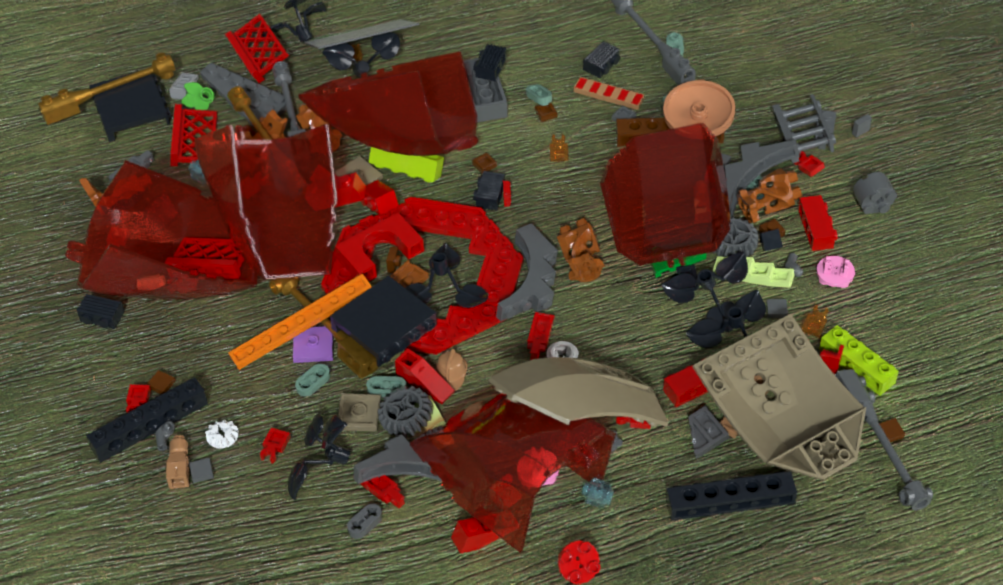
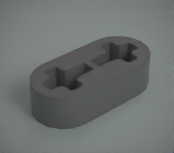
(362, 519)

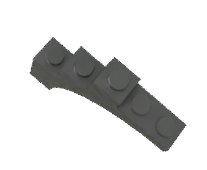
(755, 161)
(536, 289)
(395, 460)

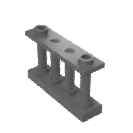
(785, 126)

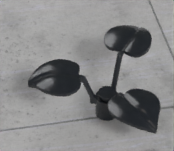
(302, 30)
(341, 55)
(442, 263)
(682, 287)
(707, 331)
(332, 451)

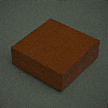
(546, 112)
(484, 163)
(161, 382)
(892, 430)

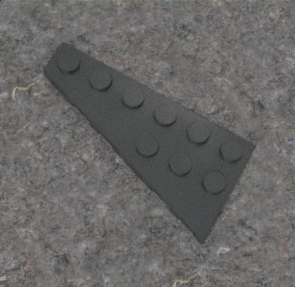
(261, 97)

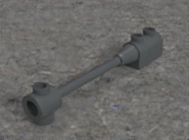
(673, 61)
(283, 78)
(914, 492)

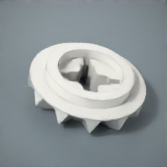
(561, 347)
(216, 440)

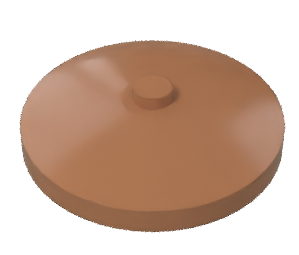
(698, 103)

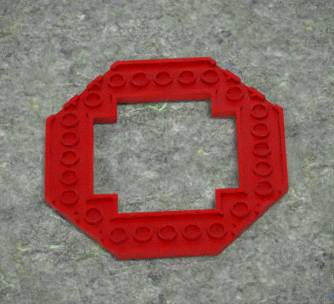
(497, 276)

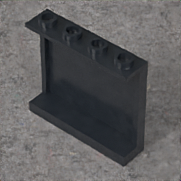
(130, 104)
(385, 319)

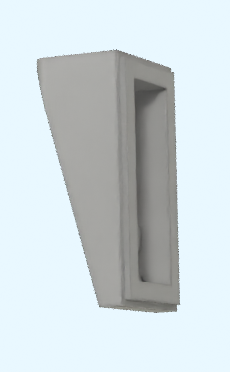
(177, 89)

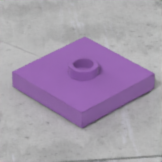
(313, 345)

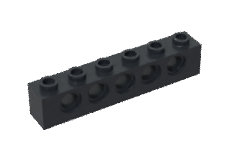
(146, 419)
(741, 500)

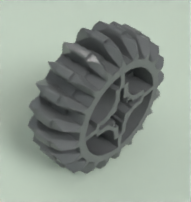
(740, 238)
(408, 417)

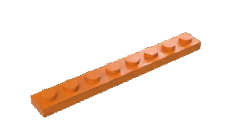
(298, 322)

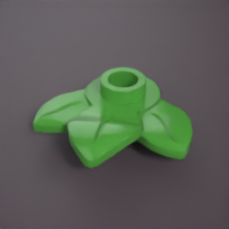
(195, 96)

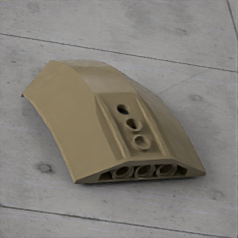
(578, 390)
(813, 420)

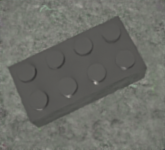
(486, 94)

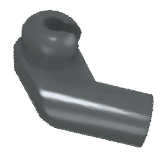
(791, 263)
(163, 434)

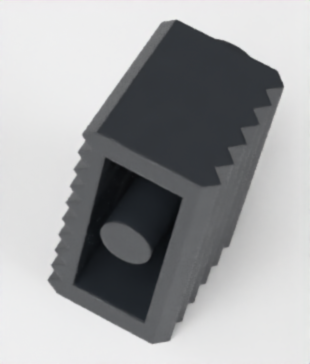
(601, 59)
(490, 62)
(489, 190)
(100, 311)

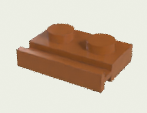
(409, 274)

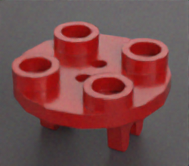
(587, 557)

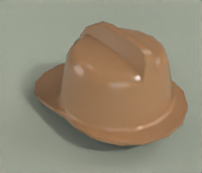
(452, 368)

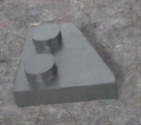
(705, 431)

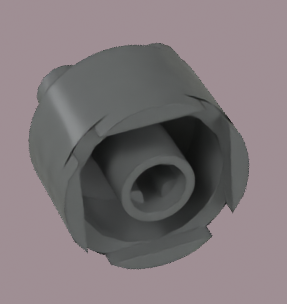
(875, 193)

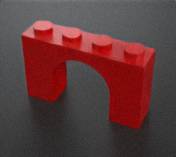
(391, 230)

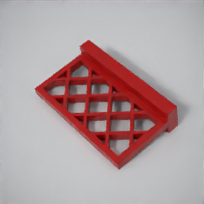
(254, 63)
(180, 123)
(209, 264)

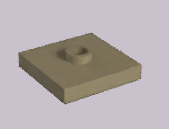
(364, 170)
(360, 411)

